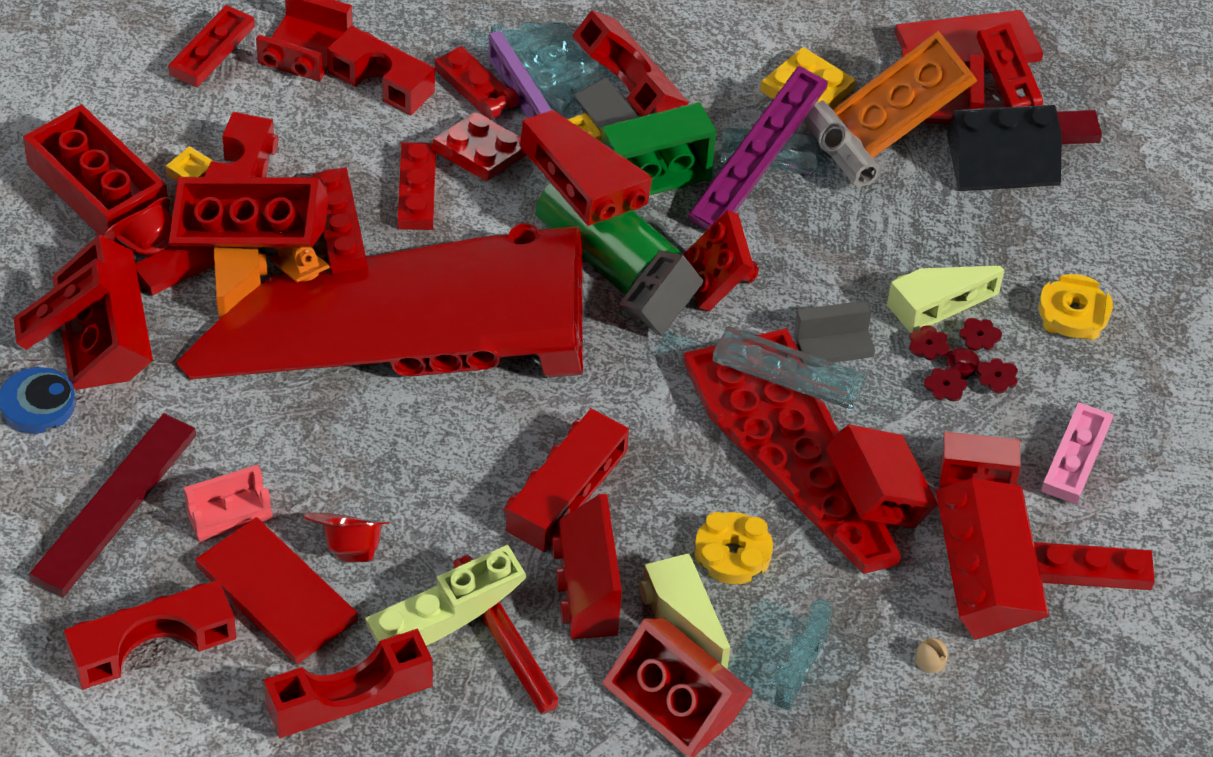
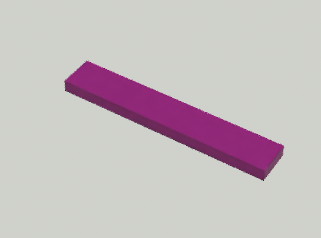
(759, 147)

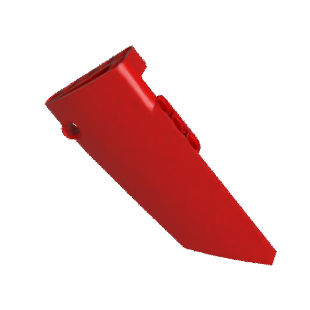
(416, 308)

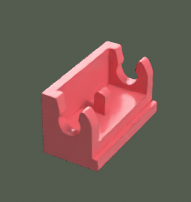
(227, 502)

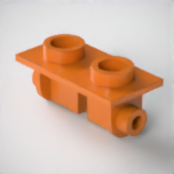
(299, 262)

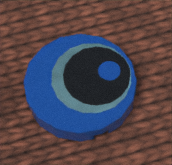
(37, 399)

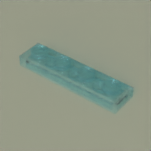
(789, 367)

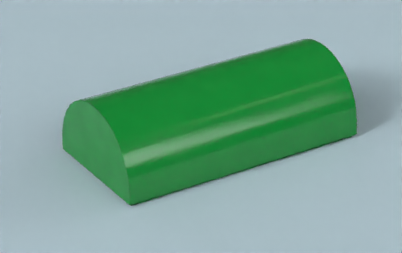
(614, 247)

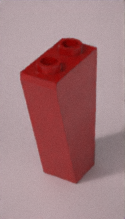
(583, 169)

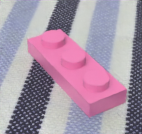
(1077, 453)

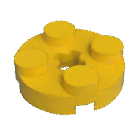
(1075, 323)
(735, 528)

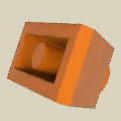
(236, 274)

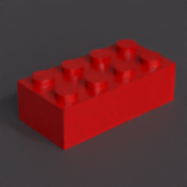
(91, 169)

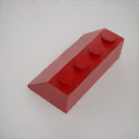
(248, 211)
(110, 336)
(991, 556)

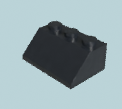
(1005, 147)

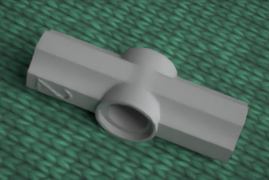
(841, 145)

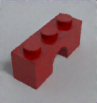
(361, 55)
(247, 144)

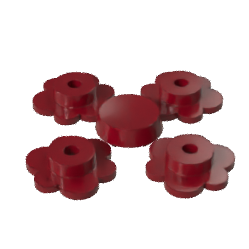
(963, 361)

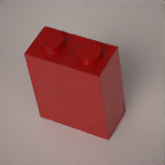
(881, 476)

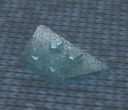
(552, 61)

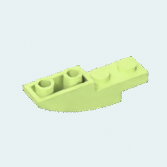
(454, 602)

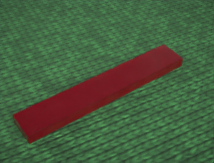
(112, 505)

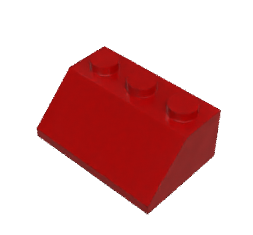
(588, 571)
(676, 686)

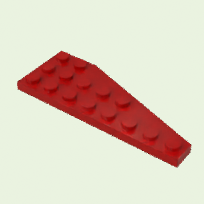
(788, 442)

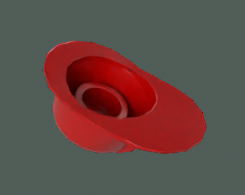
(146, 230)
(349, 536)

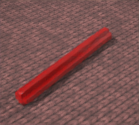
(517, 654)

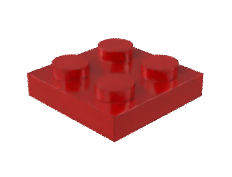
(479, 146)

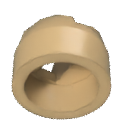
(928, 659)

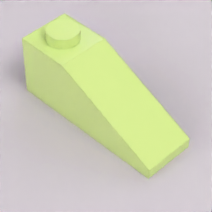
(941, 292)
(679, 596)

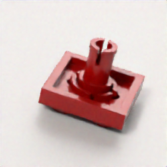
(721, 260)

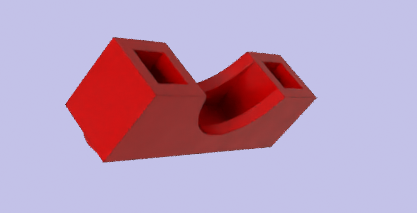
(614, 48)
(194, 616)
(306, 700)

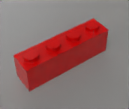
(566, 478)

